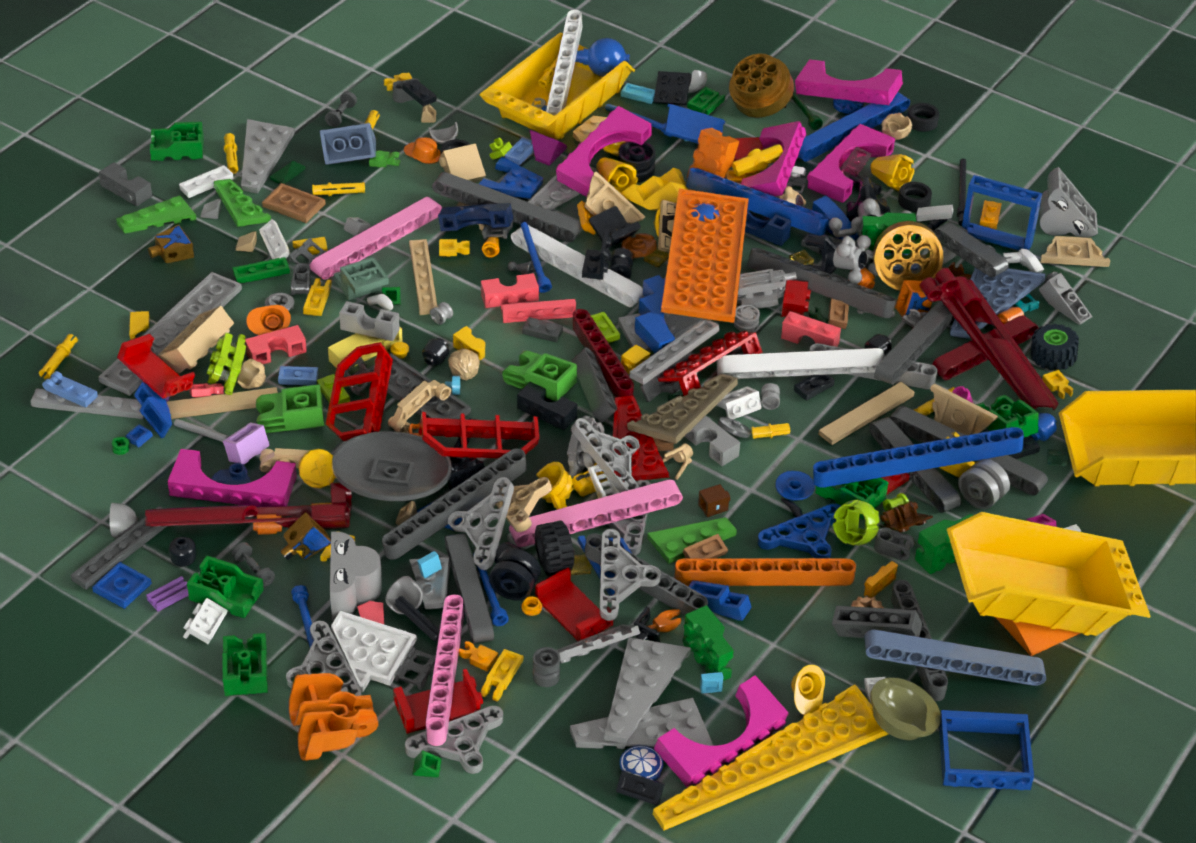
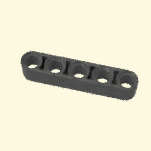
(971, 249)
(594, 385)

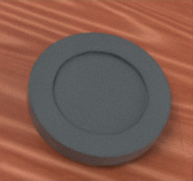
(734, 427)

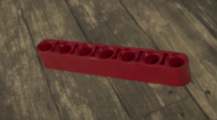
(970, 355)
(611, 367)

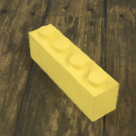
(341, 349)

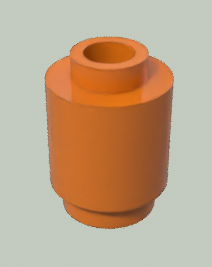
(1010, 314)
(267, 527)

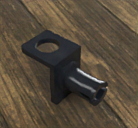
(645, 632)

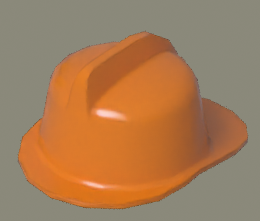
(423, 150)
(268, 319)

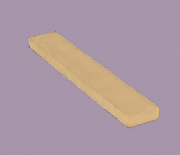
(423, 276)
(216, 403)
(866, 413)

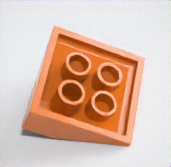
(1035, 637)

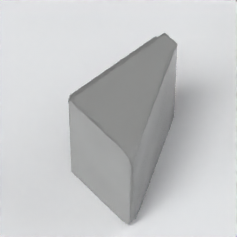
(211, 209)
(356, 225)

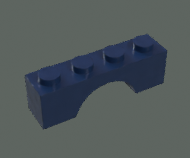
(460, 216)
(774, 230)

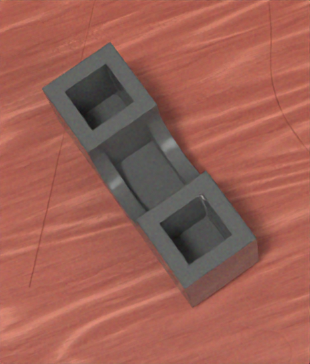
(115, 180)

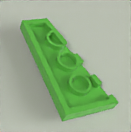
(239, 206)
(156, 215)
(672, 541)

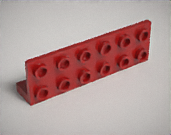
(686, 371)

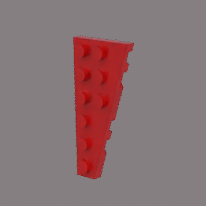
(646, 461)

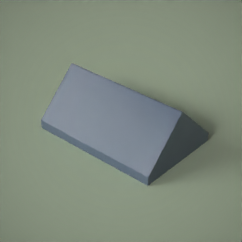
(348, 143)

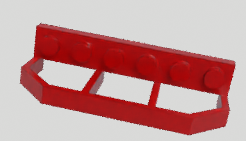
(377, 391)
(477, 429)

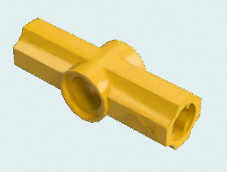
(757, 160)

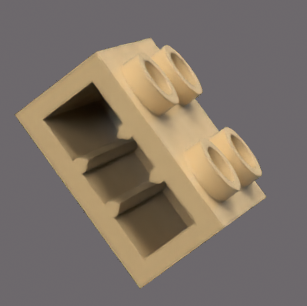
(463, 163)

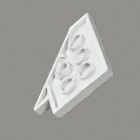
(371, 648)

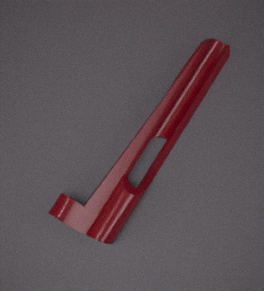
(969, 305)
(328, 515)

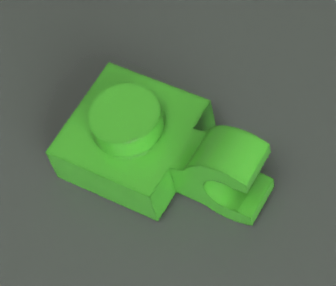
(383, 158)

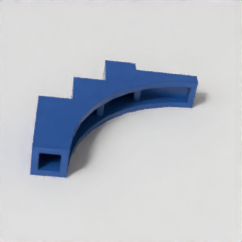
(651, 323)

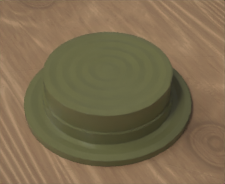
(904, 709)

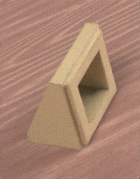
(247, 242)

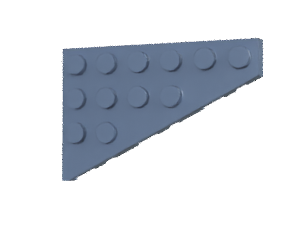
(1001, 292)

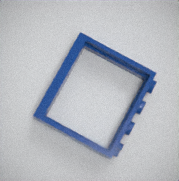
(1008, 193)
(986, 723)

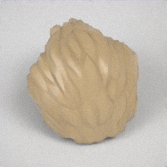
(251, 374)

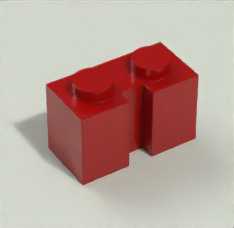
(795, 297)

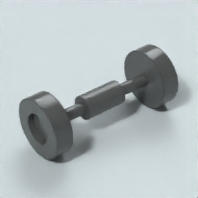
(334, 118)
(243, 552)

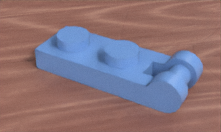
(70, 389)

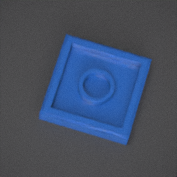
(122, 585)

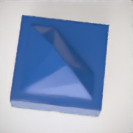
(139, 435)

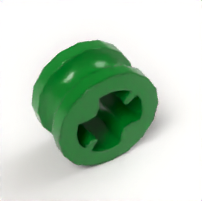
(120, 450)

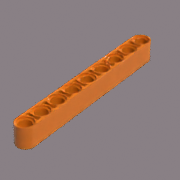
(767, 571)

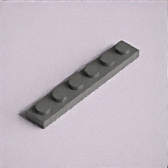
(115, 553)

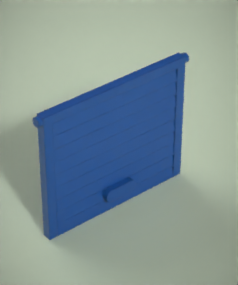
(688, 123)

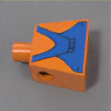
(912, 298)

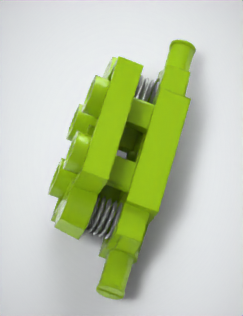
(220, 358)

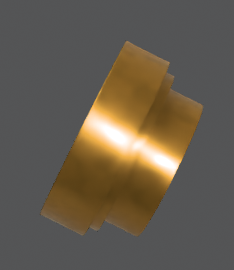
(761, 85)
(929, 263)

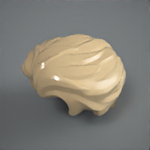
(896, 126)
(464, 364)

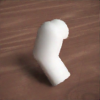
(382, 300)

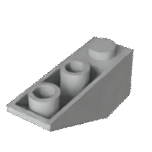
(1064, 299)

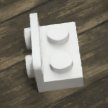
(740, 402)
(206, 621)

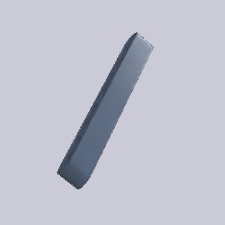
(954, 657)

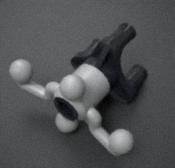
(866, 205)
(843, 255)

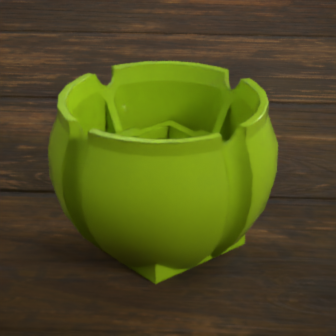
(848, 521)

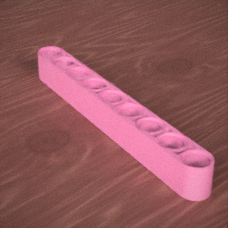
(376, 237)
(605, 510)
(445, 670)

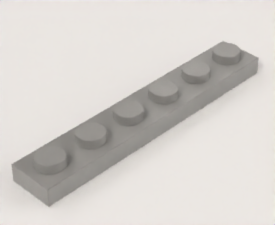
(674, 351)
(101, 405)

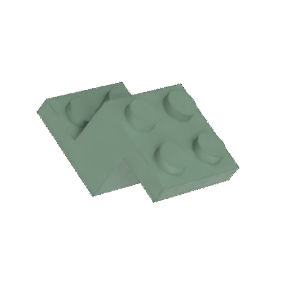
(361, 278)

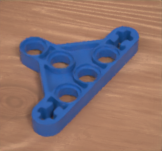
(798, 537)

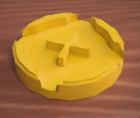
(316, 468)

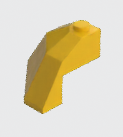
(656, 189)

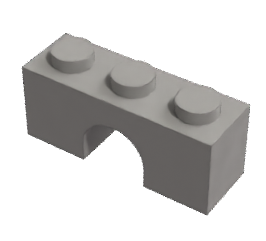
(357, 321)
(722, 445)

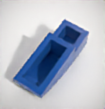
(829, 208)
(154, 409)
(722, 600)

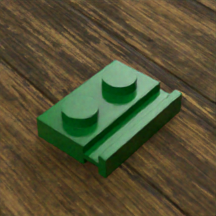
(706, 101)

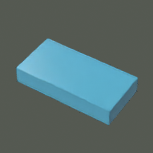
(638, 93)

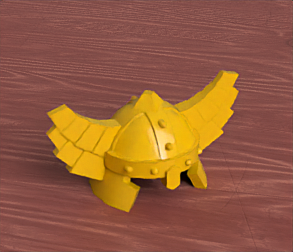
(560, 482)

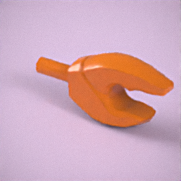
(663, 623)

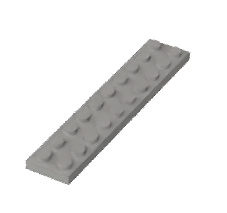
(208, 294)

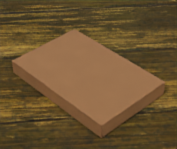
(293, 203)

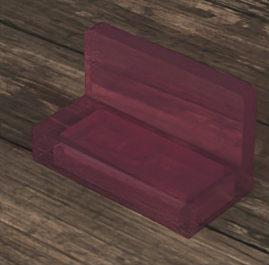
(855, 161)

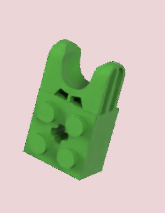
(543, 370)
(291, 409)

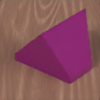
(546, 148)

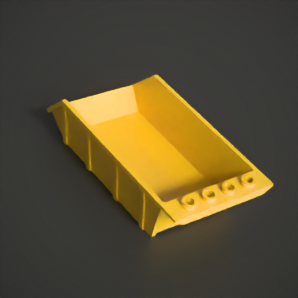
(519, 88)
(1132, 436)
(1045, 574)

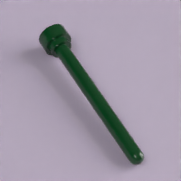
(814, 121)

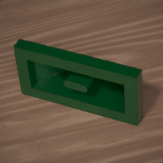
(287, 172)

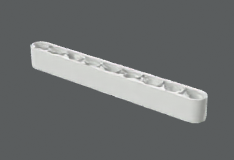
(565, 62)
(572, 263)
(800, 363)

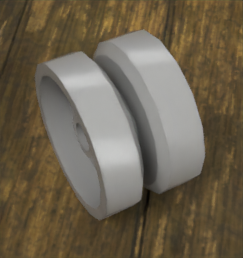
(984, 484)

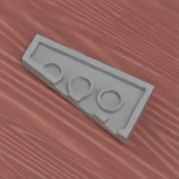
(553, 195)
(597, 641)

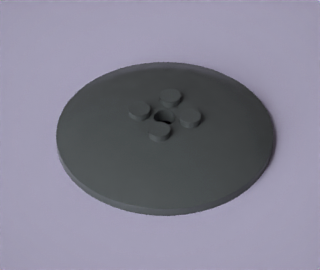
(390, 466)

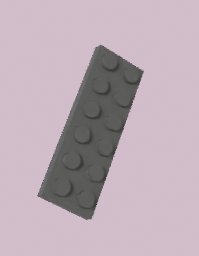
(405, 379)

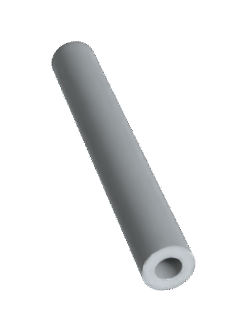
(200, 430)

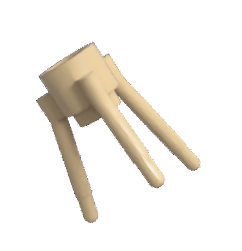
(680, 454)

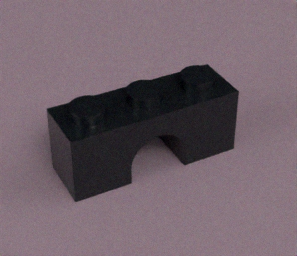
(559, 413)

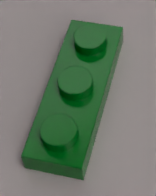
(261, 270)

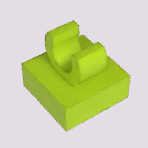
(499, 148)

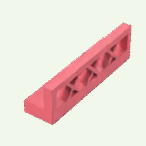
(540, 310)

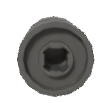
(546, 667)

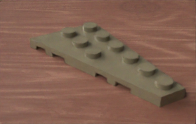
(681, 414)

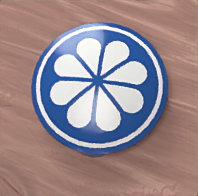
(642, 761)

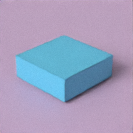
(429, 564)
(711, 682)

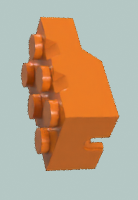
(714, 152)

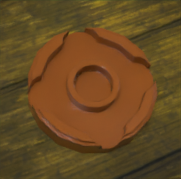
(641, 245)

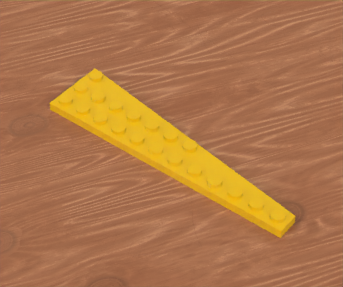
(801, 745)

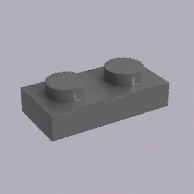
(542, 329)

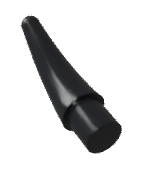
(793, 507)

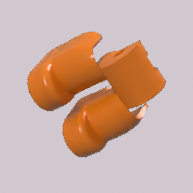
(316, 707)

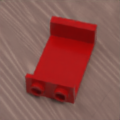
(151, 369)
(571, 606)
(414, 707)

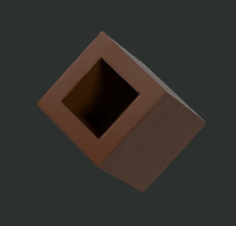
(713, 500)

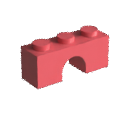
(496, 294)
(797, 326)
(288, 339)

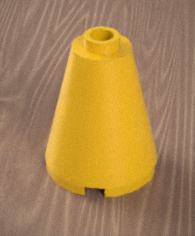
(617, 173)

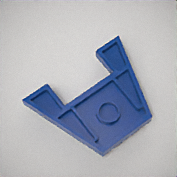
(517, 182)

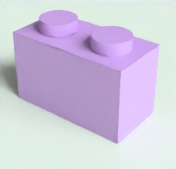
(246, 443)

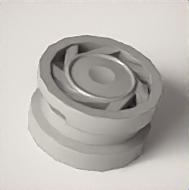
(747, 318)

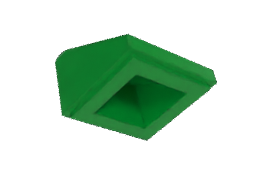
(393, 294)
(426, 765)

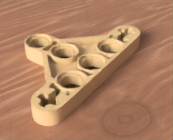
(523, 501)

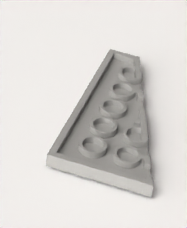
(642, 679)
(660, 719)

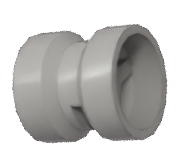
(770, 396)

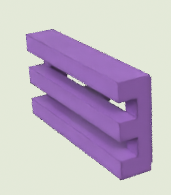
(168, 591)

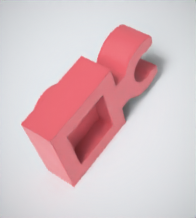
(203, 390)

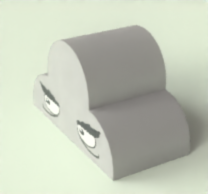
(1065, 209)
(353, 574)

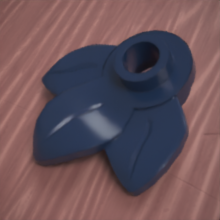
(234, 475)

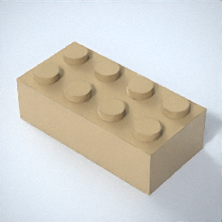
(196, 339)

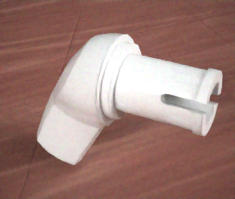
(1025, 258)

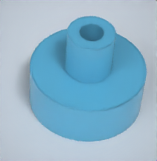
(454, 385)

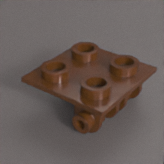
(903, 517)

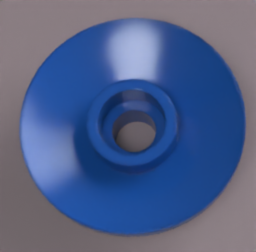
(795, 485)

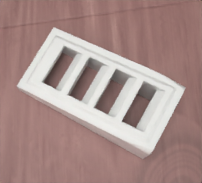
(599, 486)

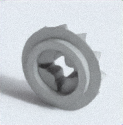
(278, 298)

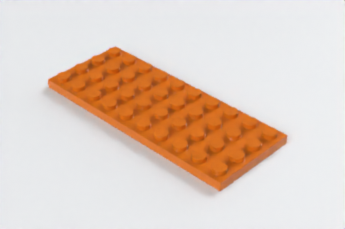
(705, 257)

